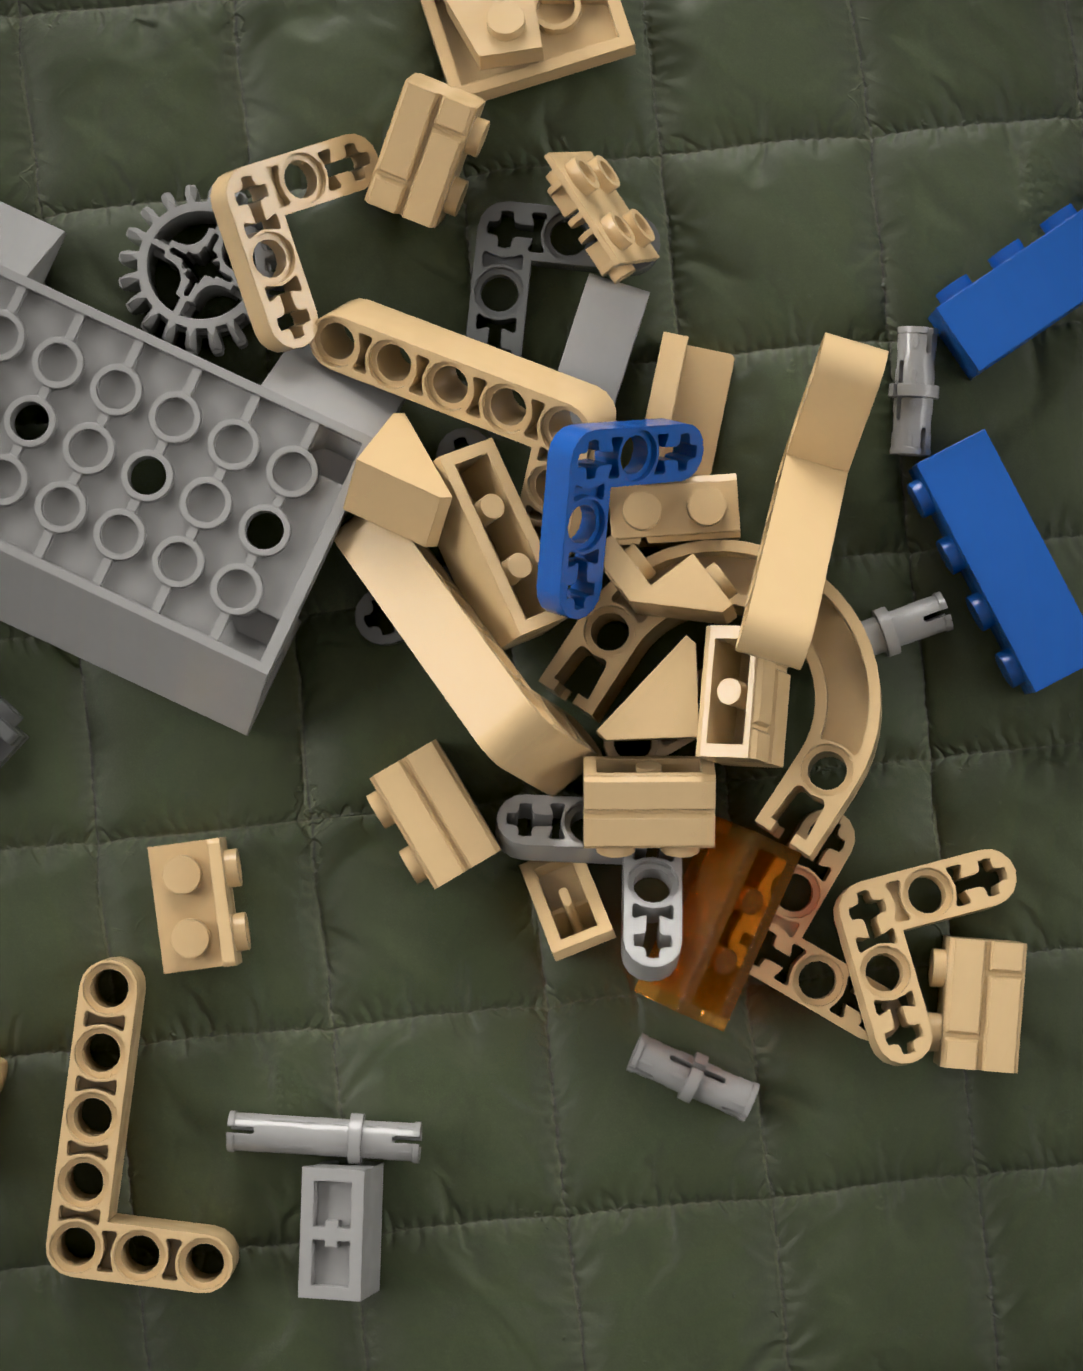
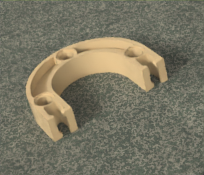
(839, 659)

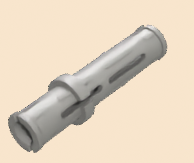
(325, 1136)

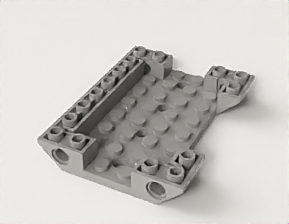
(165, 578)

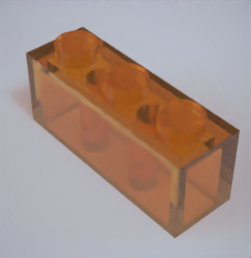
(726, 913)

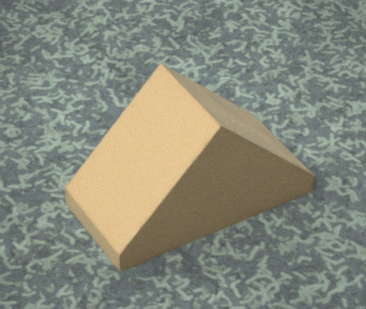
(399, 485)
(662, 704)
(567, 906)

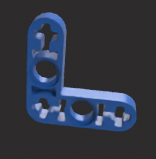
(588, 485)

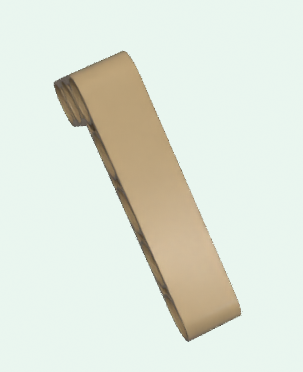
(435, 384)
(808, 501)
(465, 661)
(107, 1150)

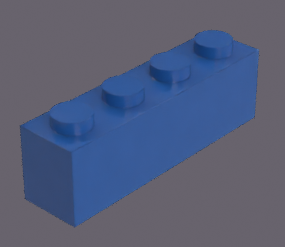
(1017, 298)
(1002, 561)

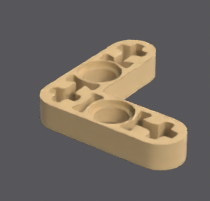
(269, 206)
(895, 918)
(791, 926)

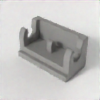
(340, 1231)

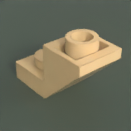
(682, 593)

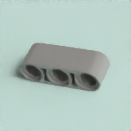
(603, 334)

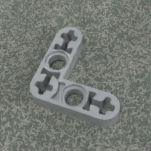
(568, 848)

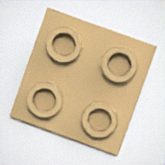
(590, 186)

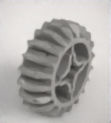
(192, 298)

